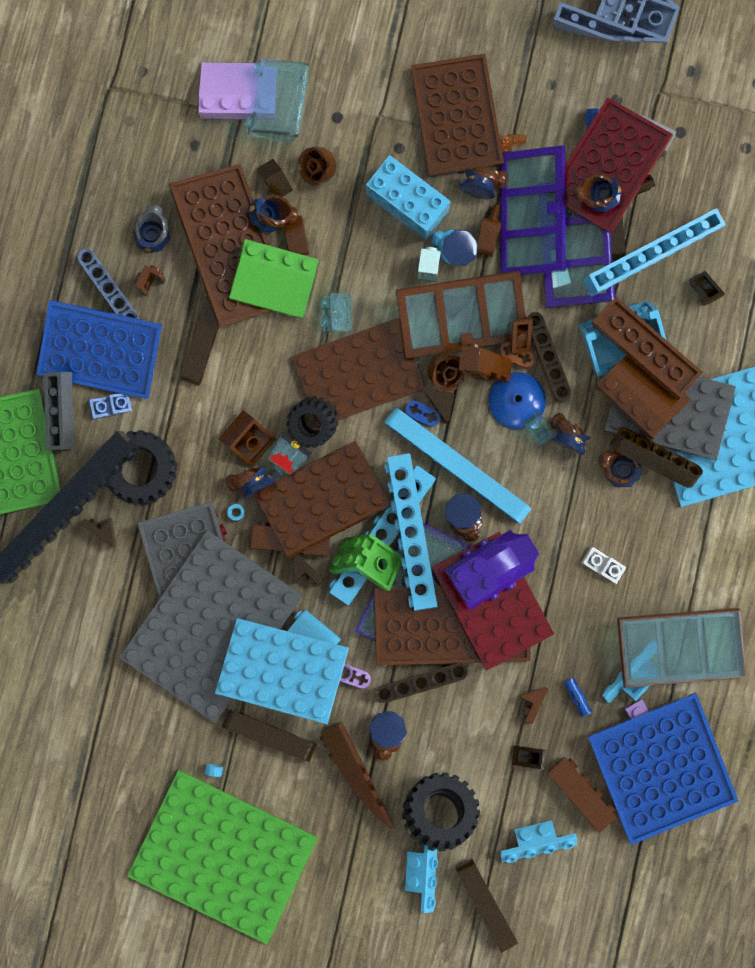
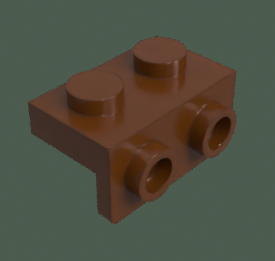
(145, 279)

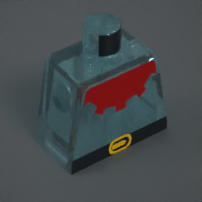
(287, 456)

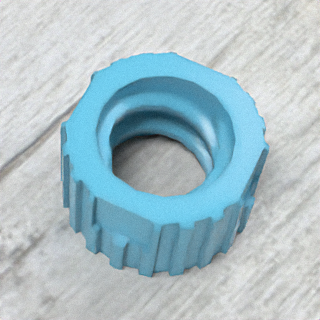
(230, 509)
(213, 770)

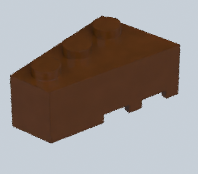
(484, 364)

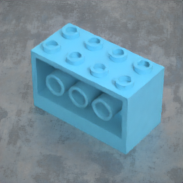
(407, 197)

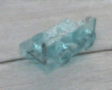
(336, 312)

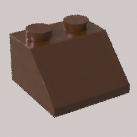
(247, 438)

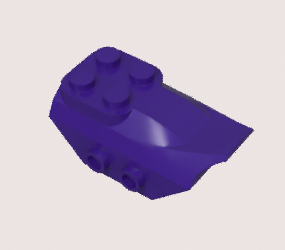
(492, 567)

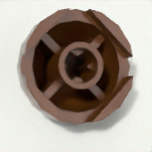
(317, 165)
(445, 371)

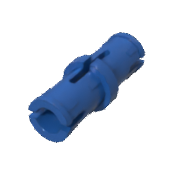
(577, 697)

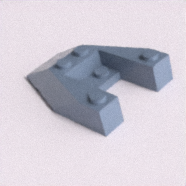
(621, 20)

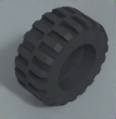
(161, 482)
(462, 799)

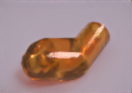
(512, 139)

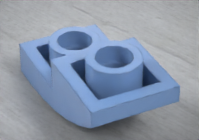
(109, 406)

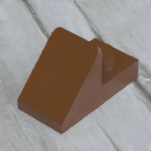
(520, 335)
(536, 698)

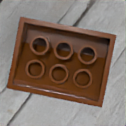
(640, 397)

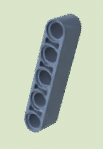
(105, 280)

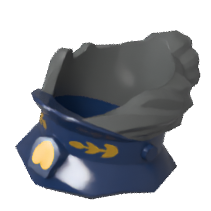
(151, 229)

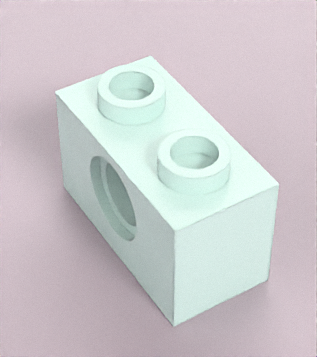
(429, 264)

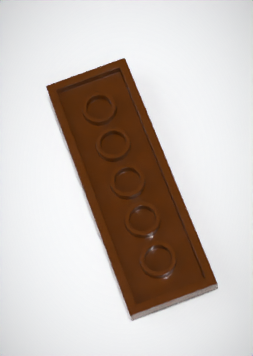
(646, 348)

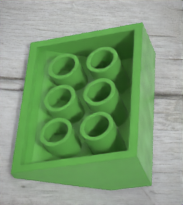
(273, 278)

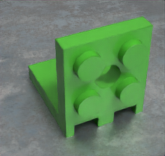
(362, 555)

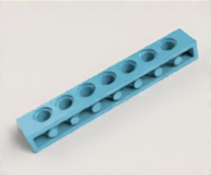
(653, 252)
(404, 464)
(346, 594)

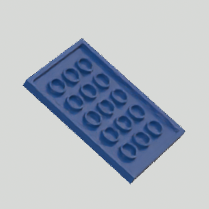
(100, 348)

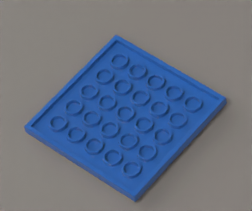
(663, 768)

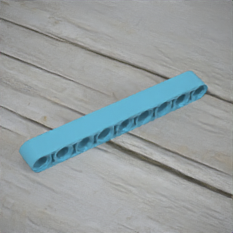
(457, 465)

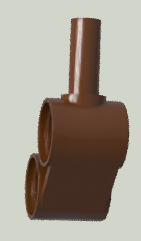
(489, 232)

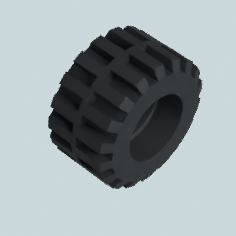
(302, 431)

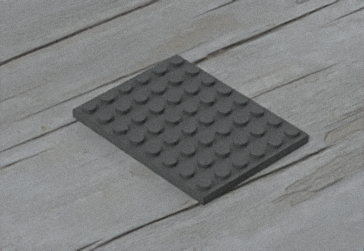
(194, 620)

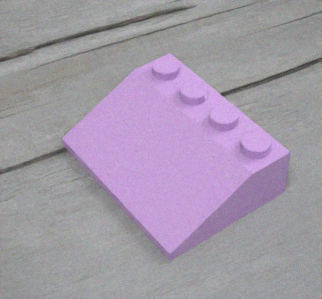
(227, 90)

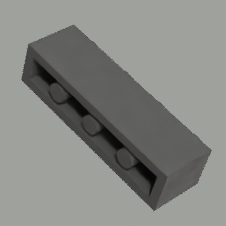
(59, 410)

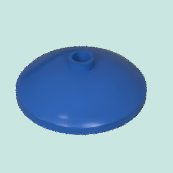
(513, 413)

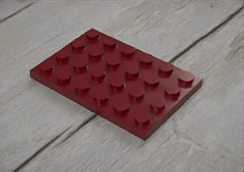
(621, 148)
(500, 626)

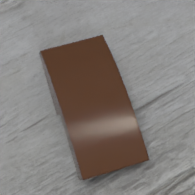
(296, 237)

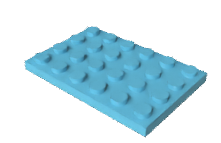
(282, 671)

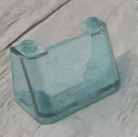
(278, 99)

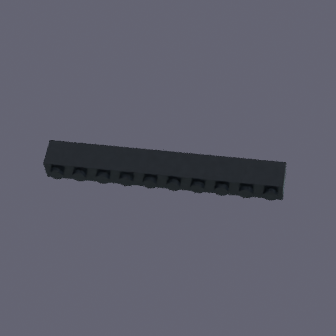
(65, 505)

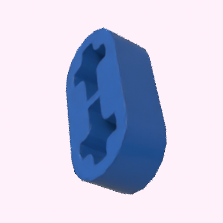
(424, 409)

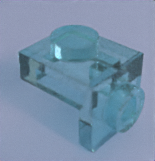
(538, 429)

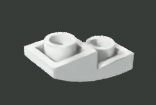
(603, 565)

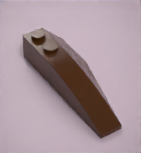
(351, 766)

